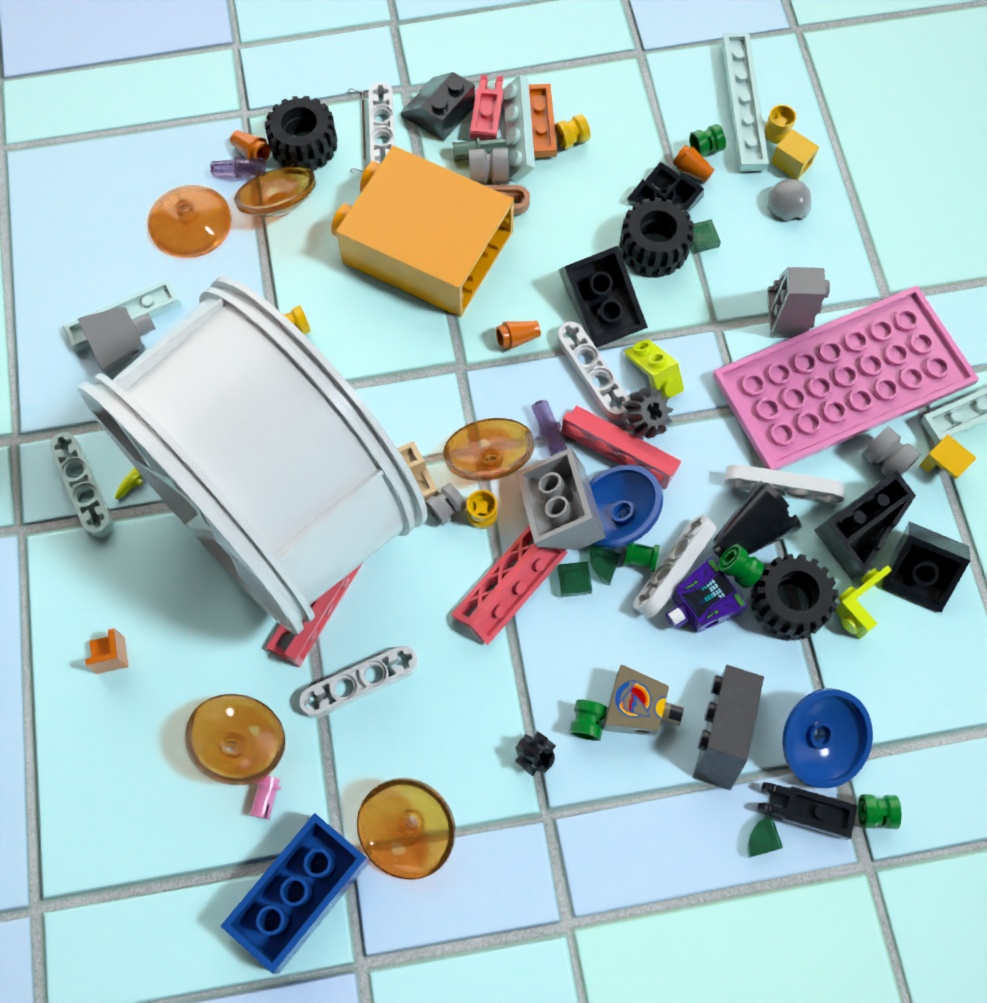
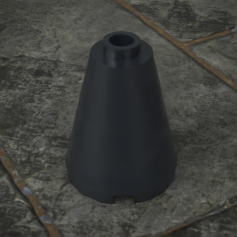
(757, 522)

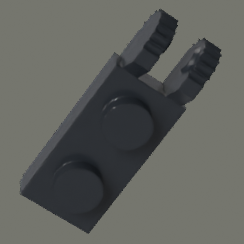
(811, 810)

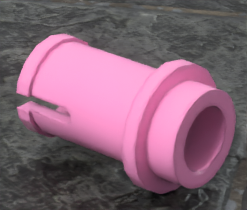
(265, 797)

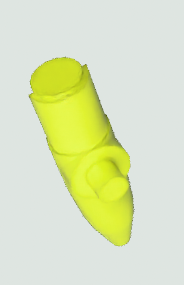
(131, 480)

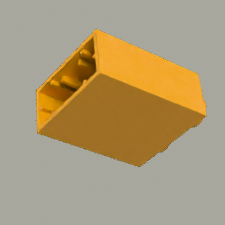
(424, 229)

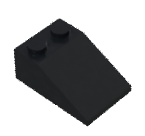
(603, 296)

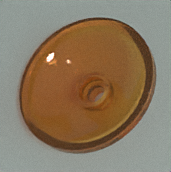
(276, 192)
(189, 231)
(488, 449)
(238, 724)
(397, 843)

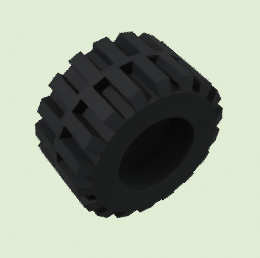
(301, 116)
(659, 218)
(804, 575)

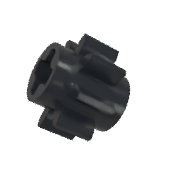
(535, 753)

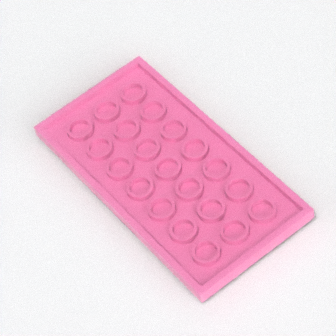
(844, 378)

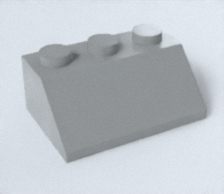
(560, 503)

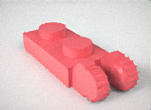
(487, 110)

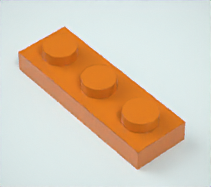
(542, 120)

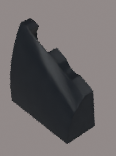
(668, 184)

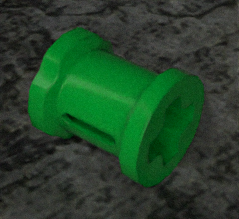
(642, 555)

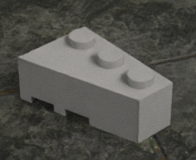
(796, 300)

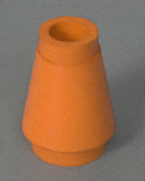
(250, 145)
(693, 164)
(515, 333)

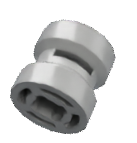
(445, 504)

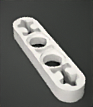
(384, 128)
(590, 371)
(786, 483)
(674, 566)
(361, 686)

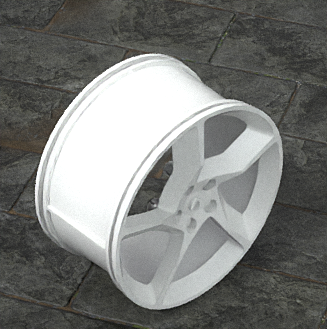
(260, 450)

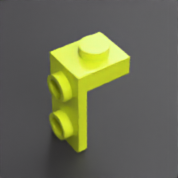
(658, 365)
(853, 615)

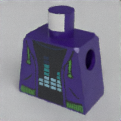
(705, 599)

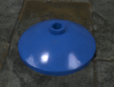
(628, 493)
(841, 738)

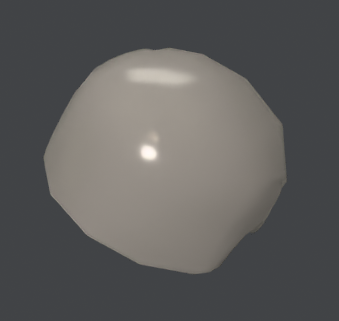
(790, 199)

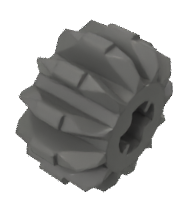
(647, 412)

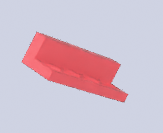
(618, 444)
(513, 587)
(322, 609)

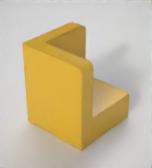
(794, 154)
(950, 457)

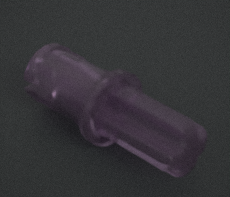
(238, 167)
(549, 427)

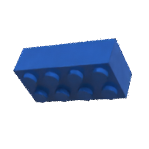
(295, 894)

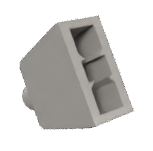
(115, 336)

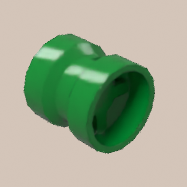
(708, 141)
(738, 564)
(588, 719)
(879, 811)

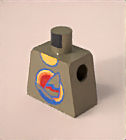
(639, 704)

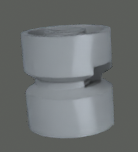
(489, 166)
(890, 453)

